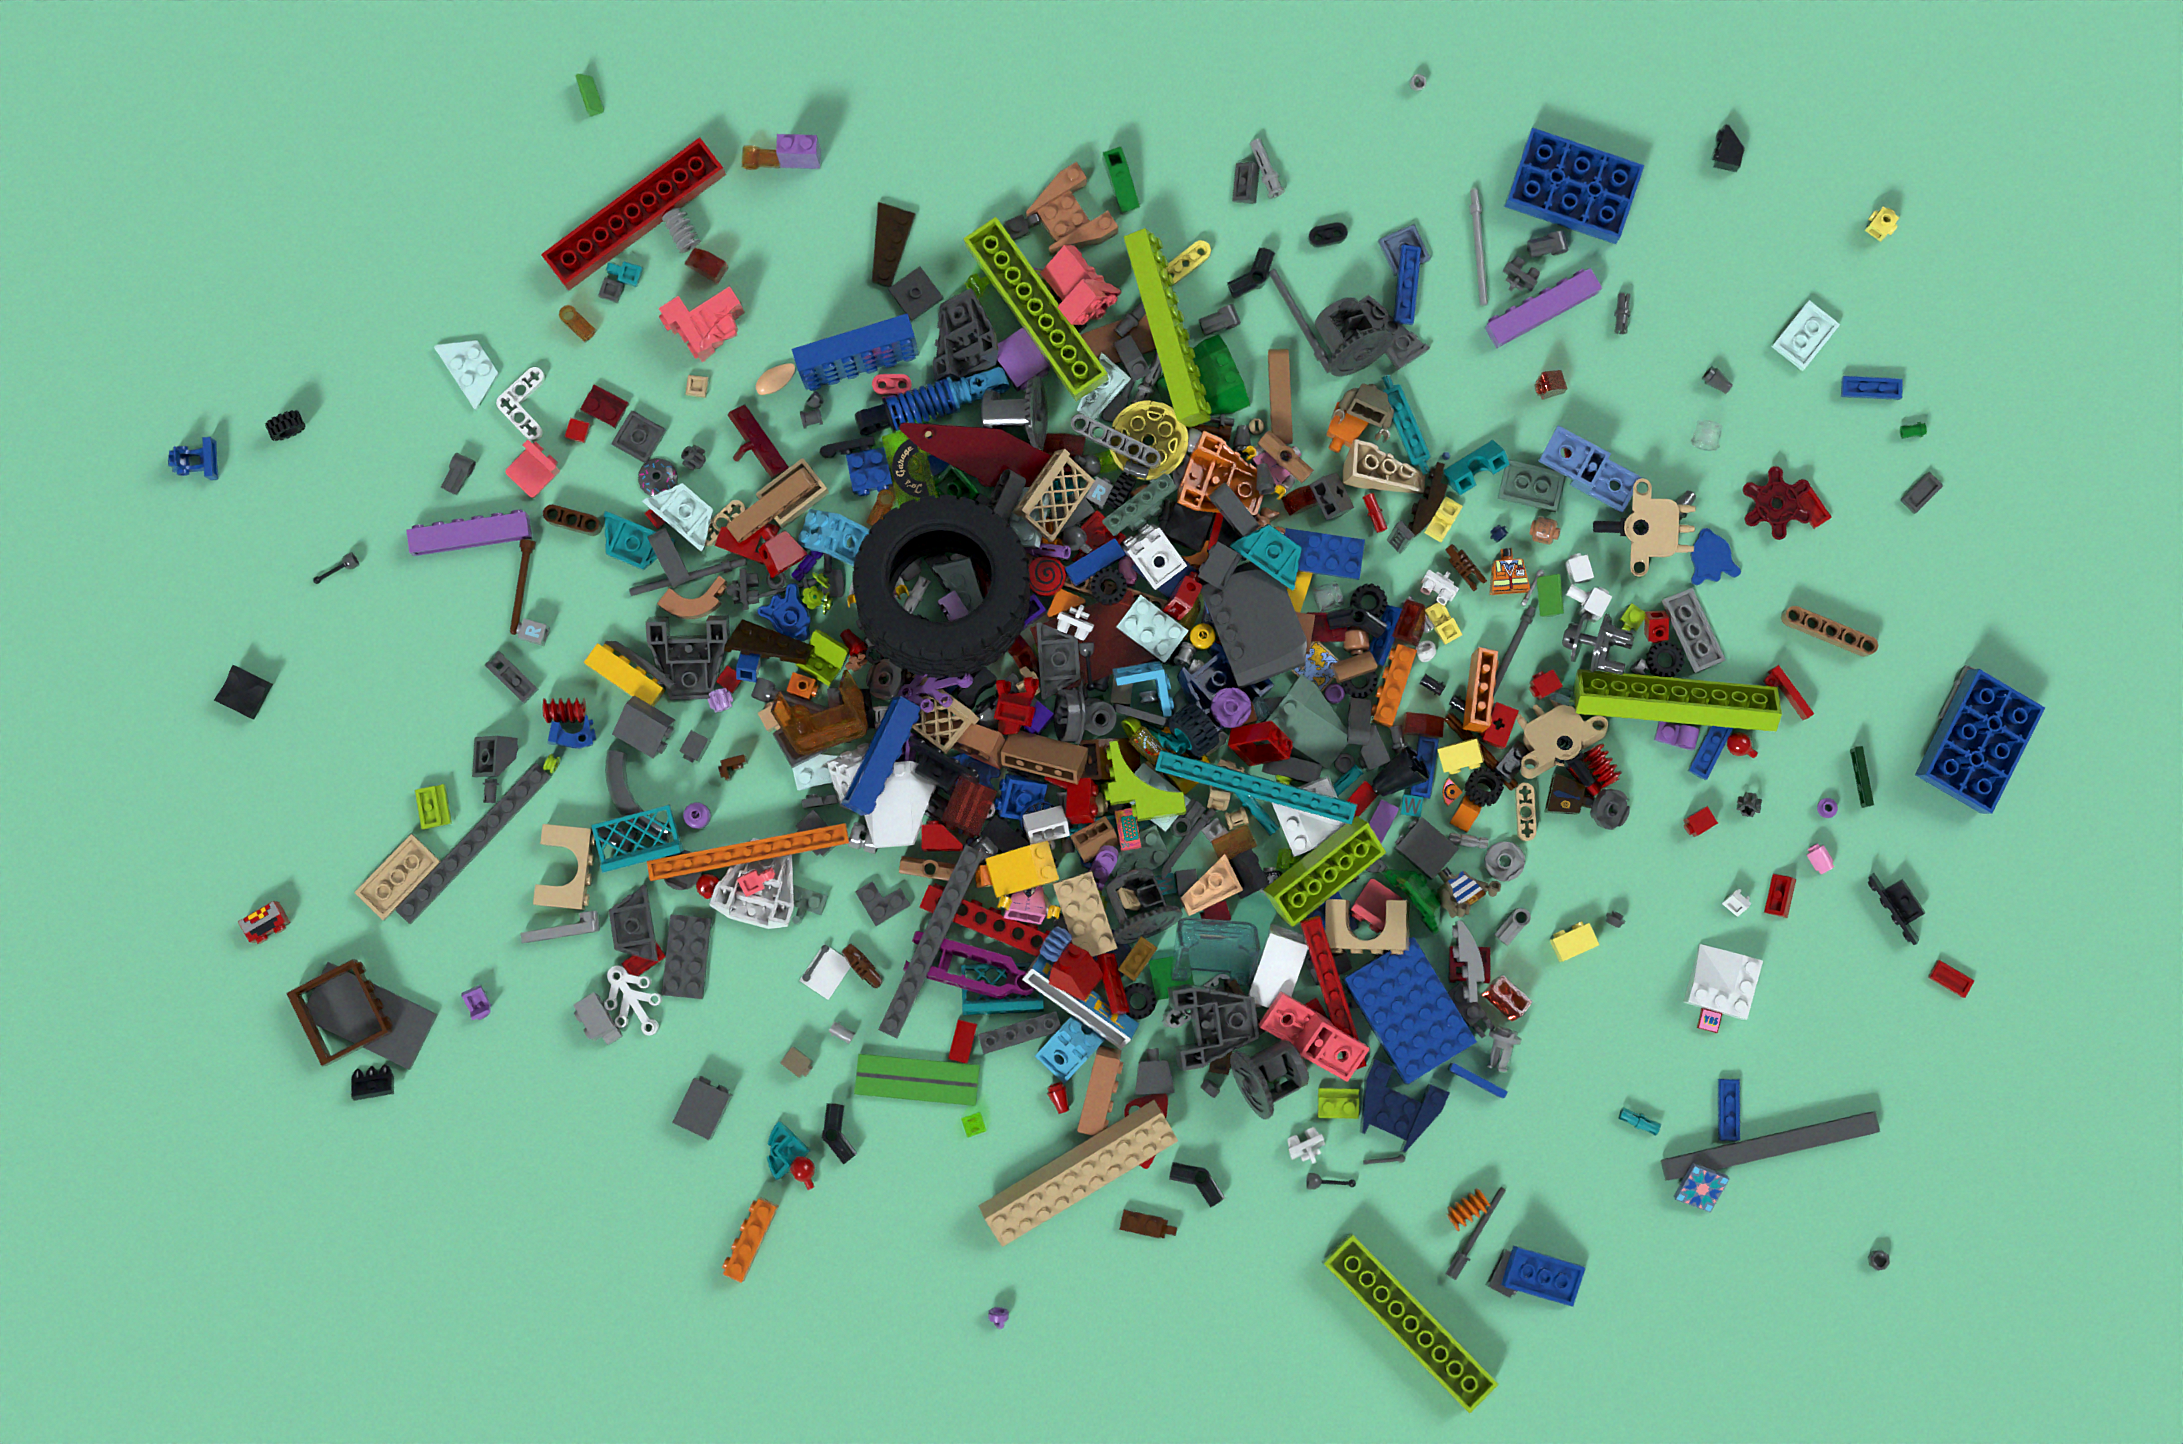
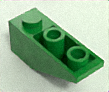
(1120, 179)

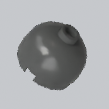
(986, 712)

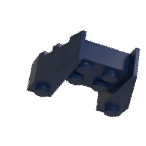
(1213, 677)
(1396, 1111)

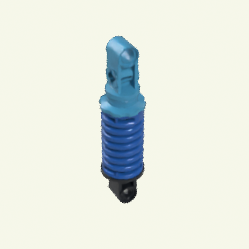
(921, 404)

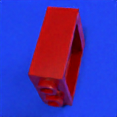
(1242, 740)

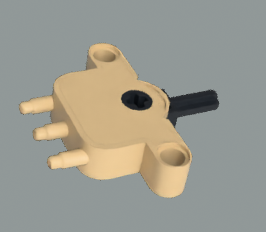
(1662, 525)
(1556, 729)

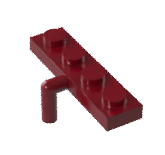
(757, 442)

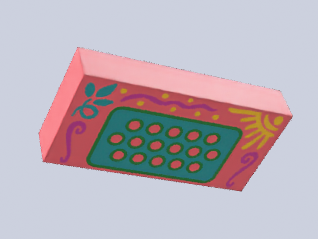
(1127, 830)

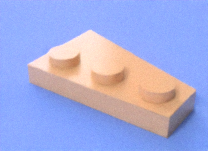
(1211, 888)

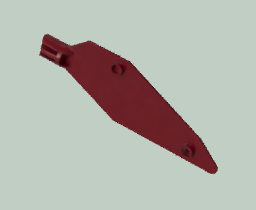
(980, 451)

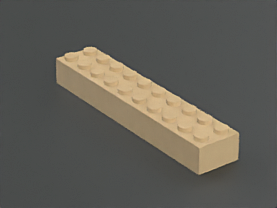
(1077, 1173)

